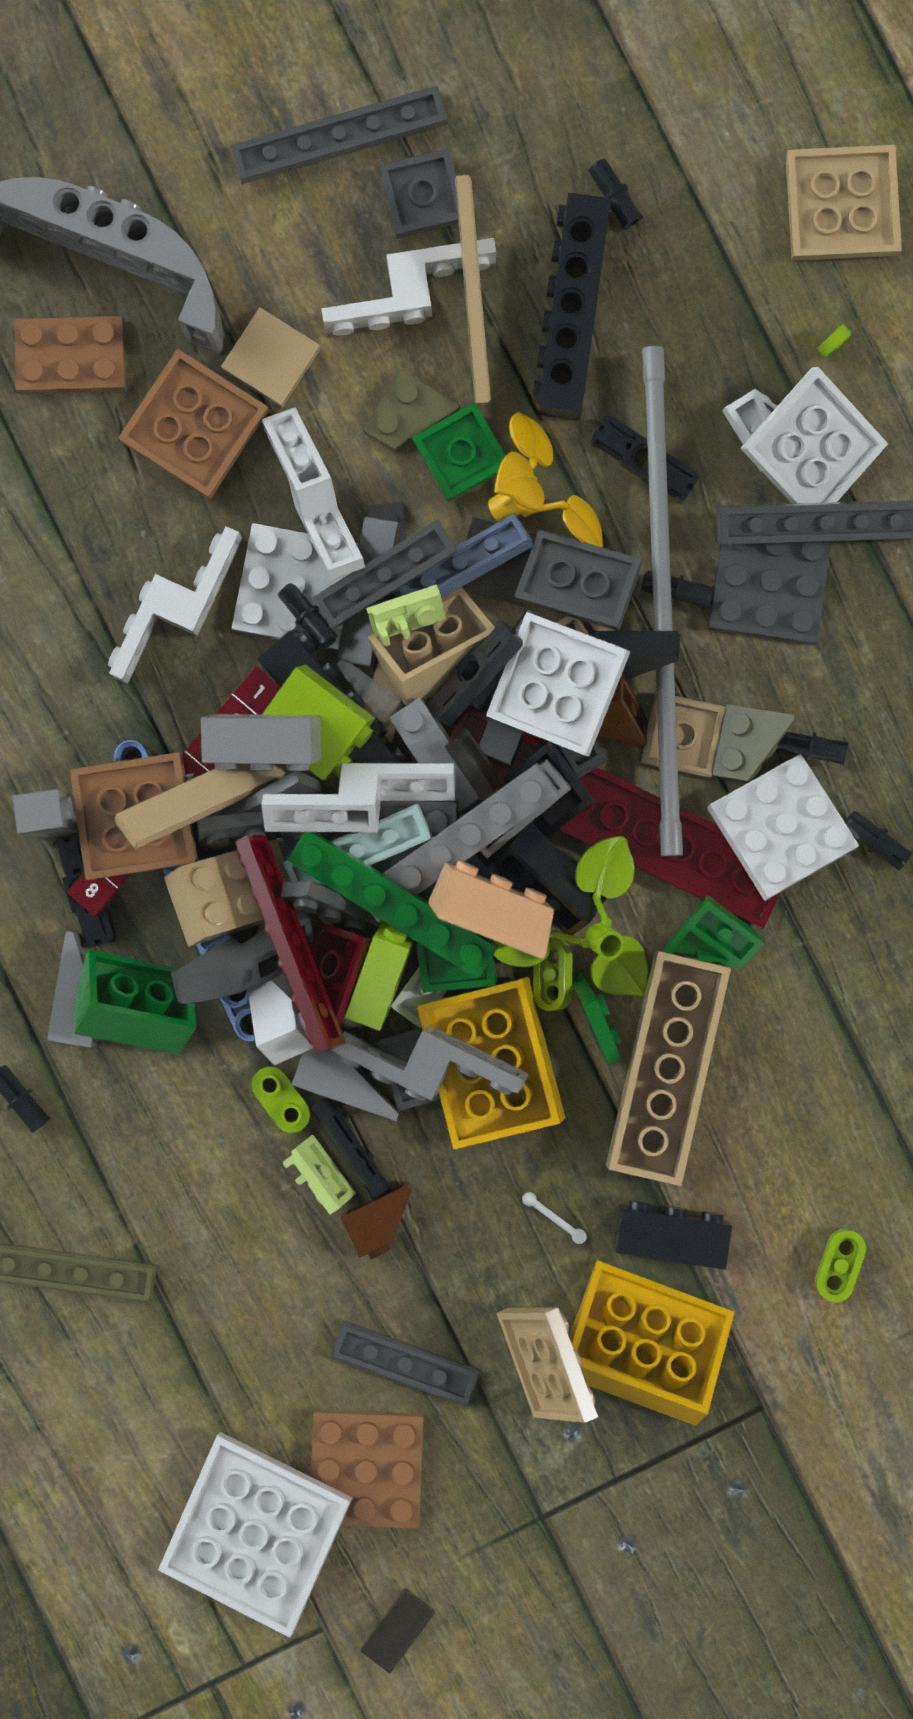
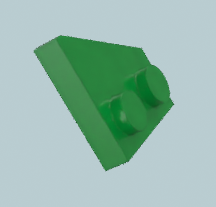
(715, 936)
(595, 1011)

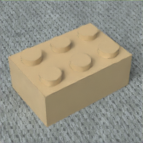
(216, 896)

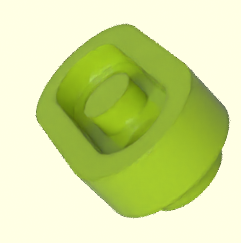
(553, 974)
(282, 1098)
(840, 1264)

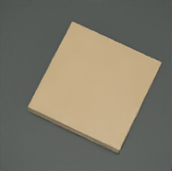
(270, 357)
(697, 736)

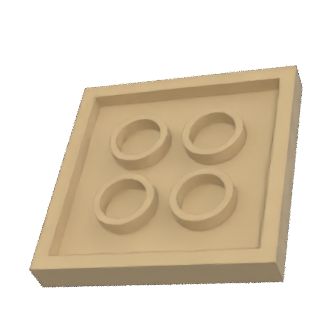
(843, 202)
(547, 1363)

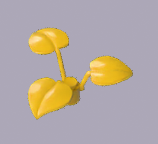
(522, 493)

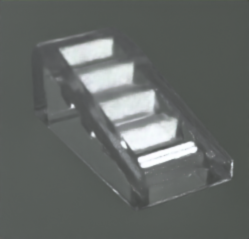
(377, 697)

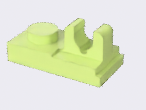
(406, 613)
(321, 1173)

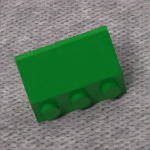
(131, 1003)

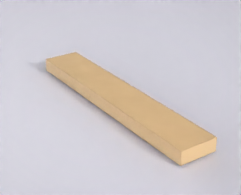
(472, 288)
(193, 801)

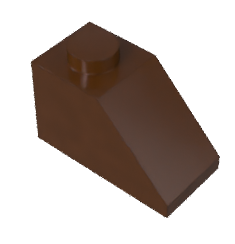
(625, 718)
(376, 1221)

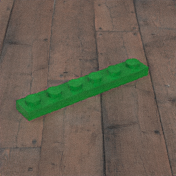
(391, 903)

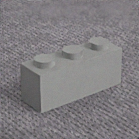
(261, 740)
(45, 814)

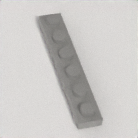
(474, 830)

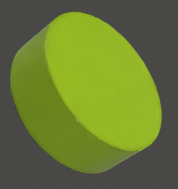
(834, 341)

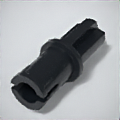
(612, 188)
(683, 590)
(307, 616)
(814, 747)
(877, 840)
(21, 1100)

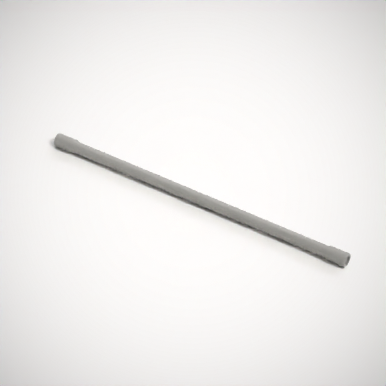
(662, 605)

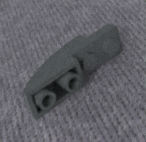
(232, 967)

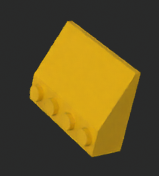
(507, 1026)
(650, 1343)

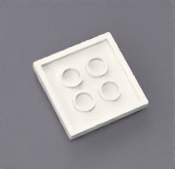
(814, 442)
(270, 563)
(558, 684)
(782, 827)

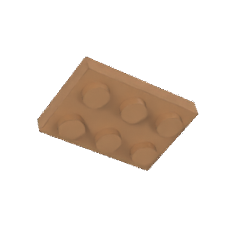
(70, 355)

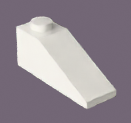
(276, 1023)

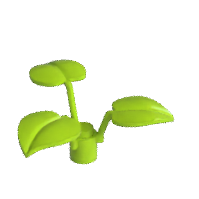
(620, 959)

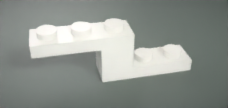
(409, 289)
(313, 493)
(174, 604)
(359, 797)

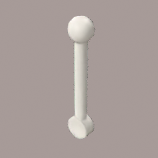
(578, 1235)

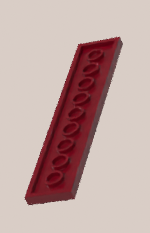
(633, 813)

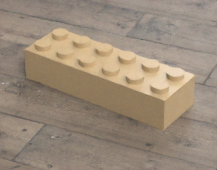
(668, 1068)

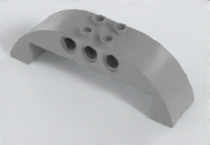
(119, 237)

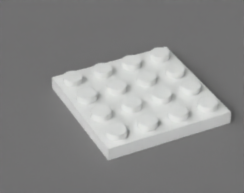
(255, 1534)

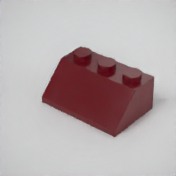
(339, 961)

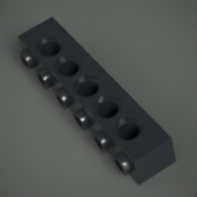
(591, 216)

